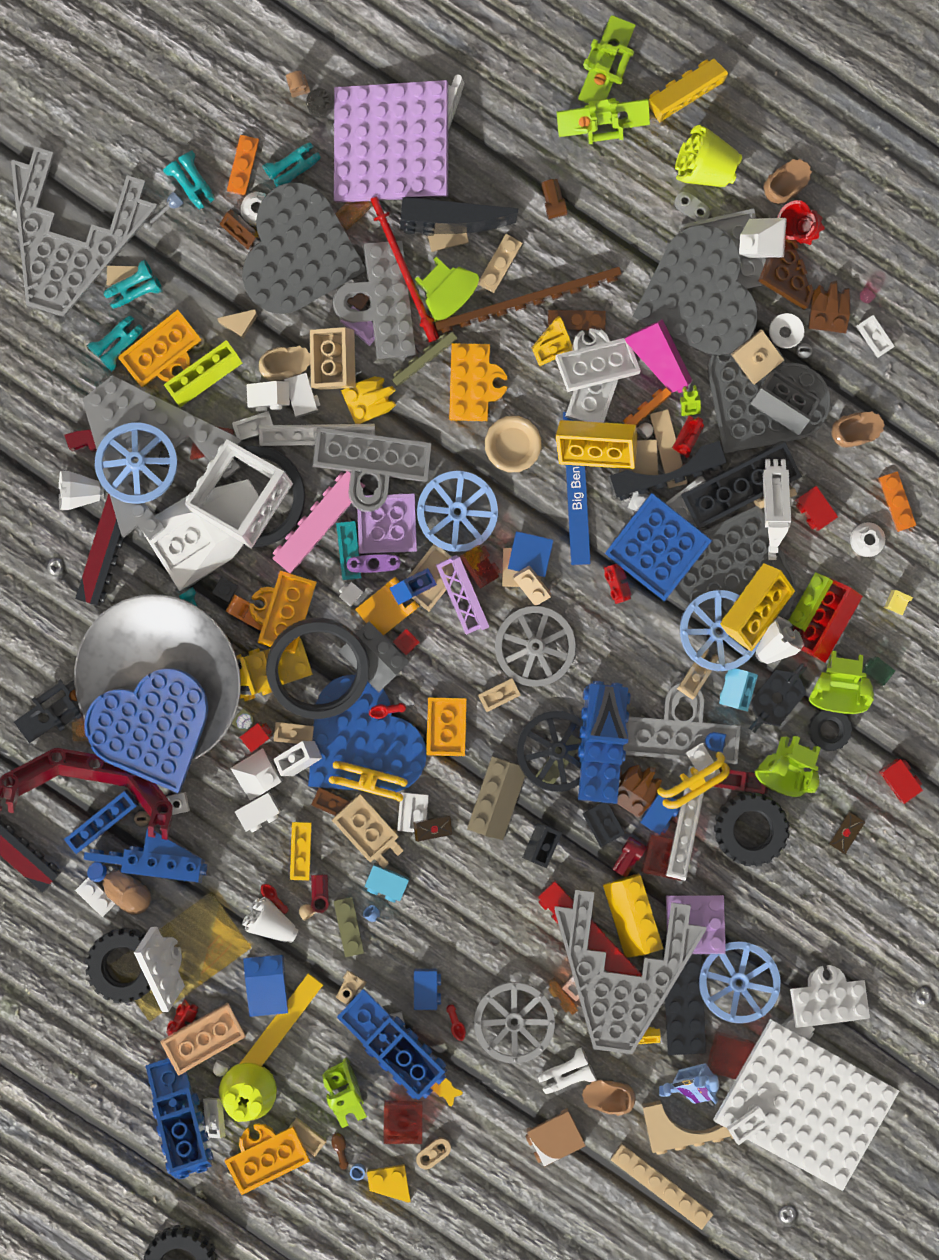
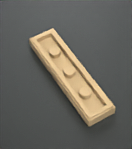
(665, 439)

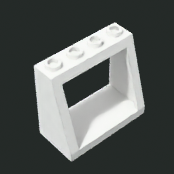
(263, 507)

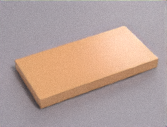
(202, 1039)

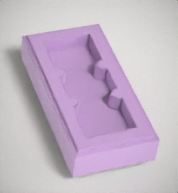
(363, 330)

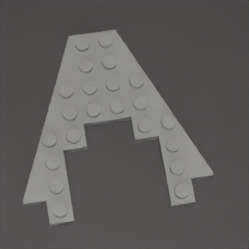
(59, 267)
(122, 403)
(618, 1004)

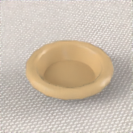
(513, 444)

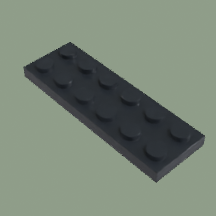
(685, 1011)

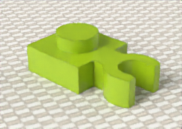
(690, 403)

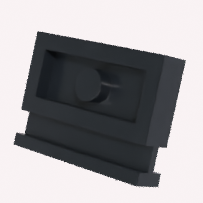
(603, 823)

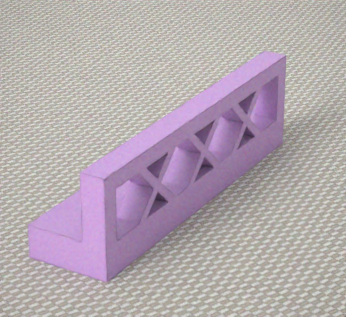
(469, 592)

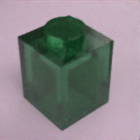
(878, 670)

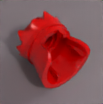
(801, 222)

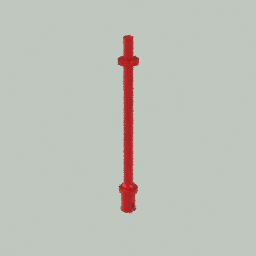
(426, 321)

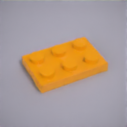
(446, 726)

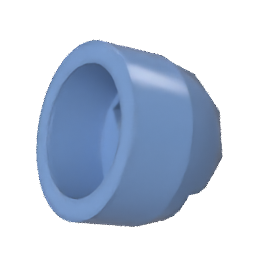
(371, 913)
(357, 1174)

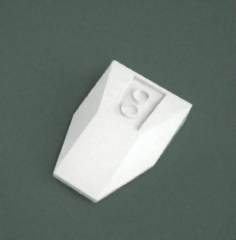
(194, 546)

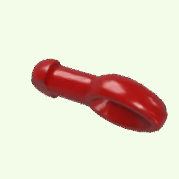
(380, 711)
(270, 892)
(457, 1028)

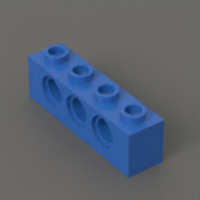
(101, 821)

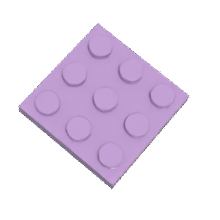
(390, 527)
(706, 912)

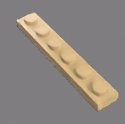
(661, 1186)

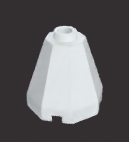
(78, 490)
(779, 642)

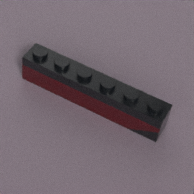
(101, 558)
(26, 859)

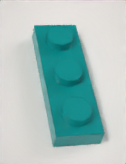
(347, 547)

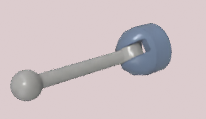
(173, 201)

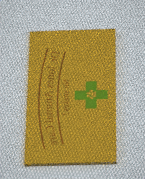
(207, 945)

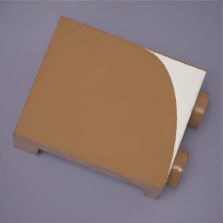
(555, 1138)

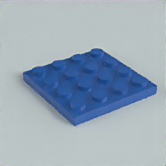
(658, 547)

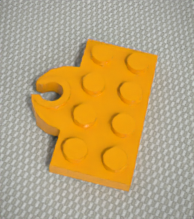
(161, 350)
(473, 382)
(283, 607)
(265, 1157)

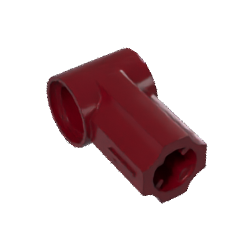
(631, 852)
(319, 889)

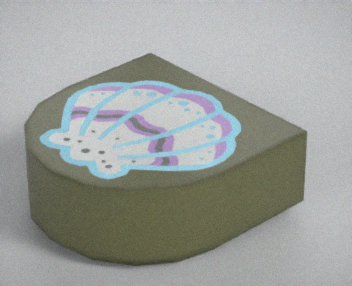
(244, 720)

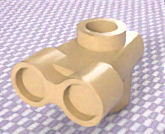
(352, 984)

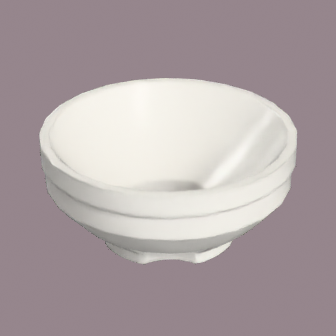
(246, 211)
(793, 323)
(857, 539)

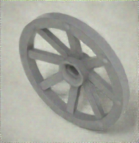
(566, 631)
(514, 1028)

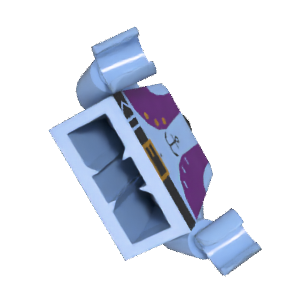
(695, 1083)

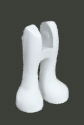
(579, 1060)

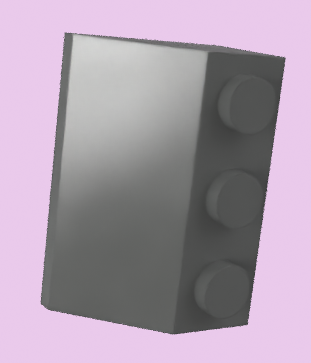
(785, 402)
(383, 657)

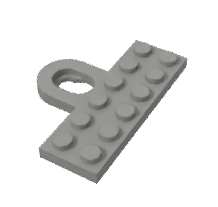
(388, 302)
(371, 455)
(674, 737)

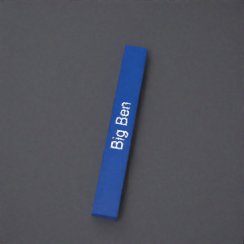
(577, 512)

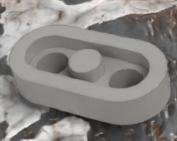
(691, 208)

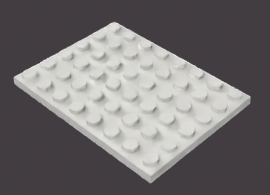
(815, 1104)

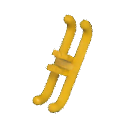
(368, 780)
(695, 783)

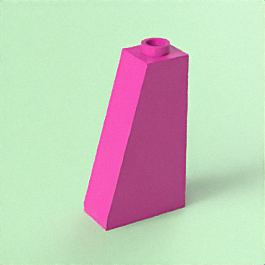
(660, 354)

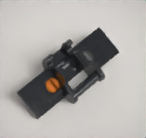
(59, 713)

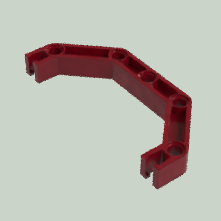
(81, 766)

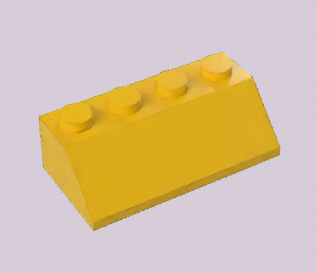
(686, 90)
(597, 444)
(757, 606)
(633, 916)

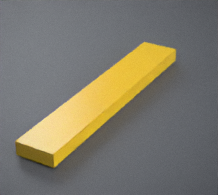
(283, 1022)

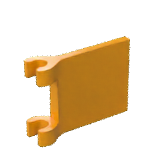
(383, 609)

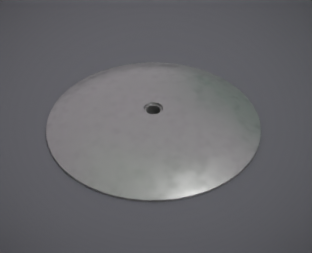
(155, 635)

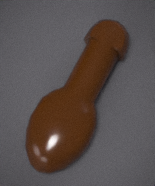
(339, 1143)

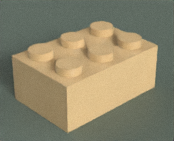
(332, 358)

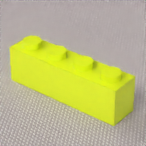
(203, 373)

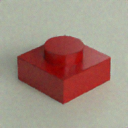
(405, 641)

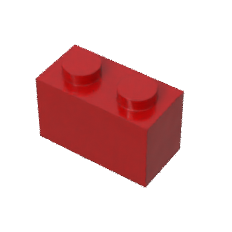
(815, 508)
(256, 736)
(901, 780)

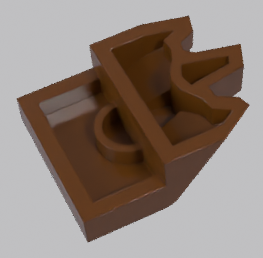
(830, 309)
(637, 789)

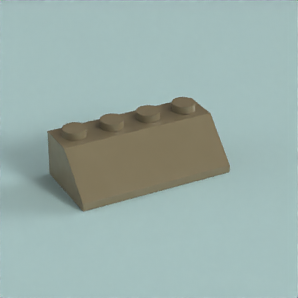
(496, 798)

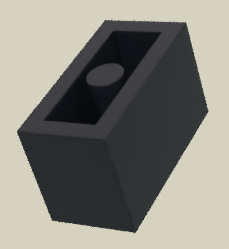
(542, 845)

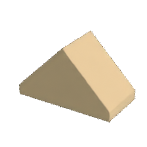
(239, 322)

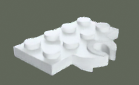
(596, 361)
(160, 966)
(829, 999)

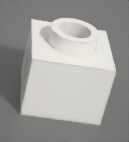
(350, 593)
(182, 798)

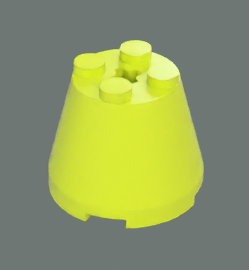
(707, 159)
(247, 1091)

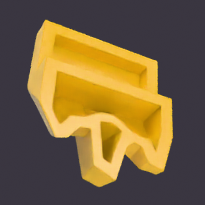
(368, 399)

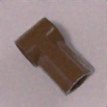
(554, 205)

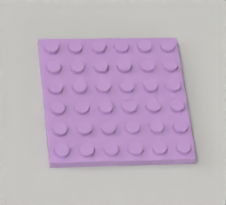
(391, 141)

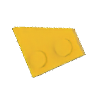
(552, 342)
(390, 1182)

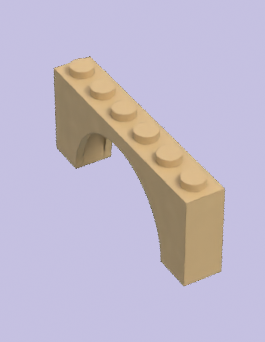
(667, 1135)

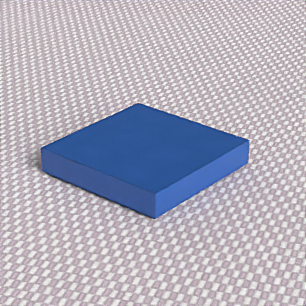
(530, 551)

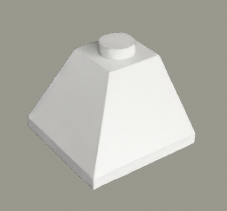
(763, 238)
(256, 774)

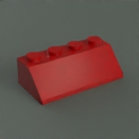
(829, 621)

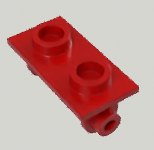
(688, 435)
(619, 592)
(184, 1013)

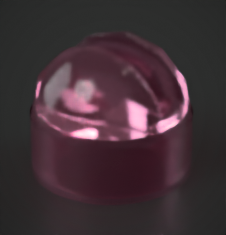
(866, 295)

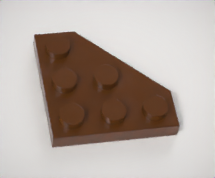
(788, 276)

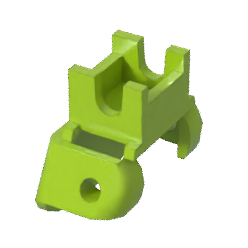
(447, 289)
(840, 687)
(785, 769)
(347, 1100)

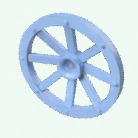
(135, 467)
(461, 475)
(684, 632)
(769, 963)

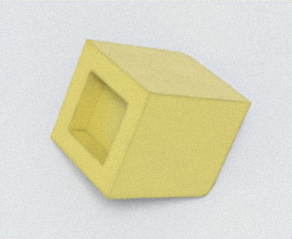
(897, 602)

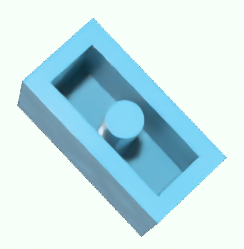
(738, 689)
(386, 883)

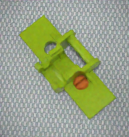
(599, 80)
(601, 112)

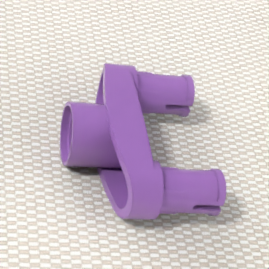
(386, 563)

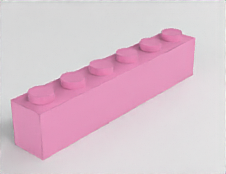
(316, 525)

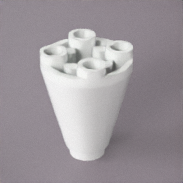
(269, 921)

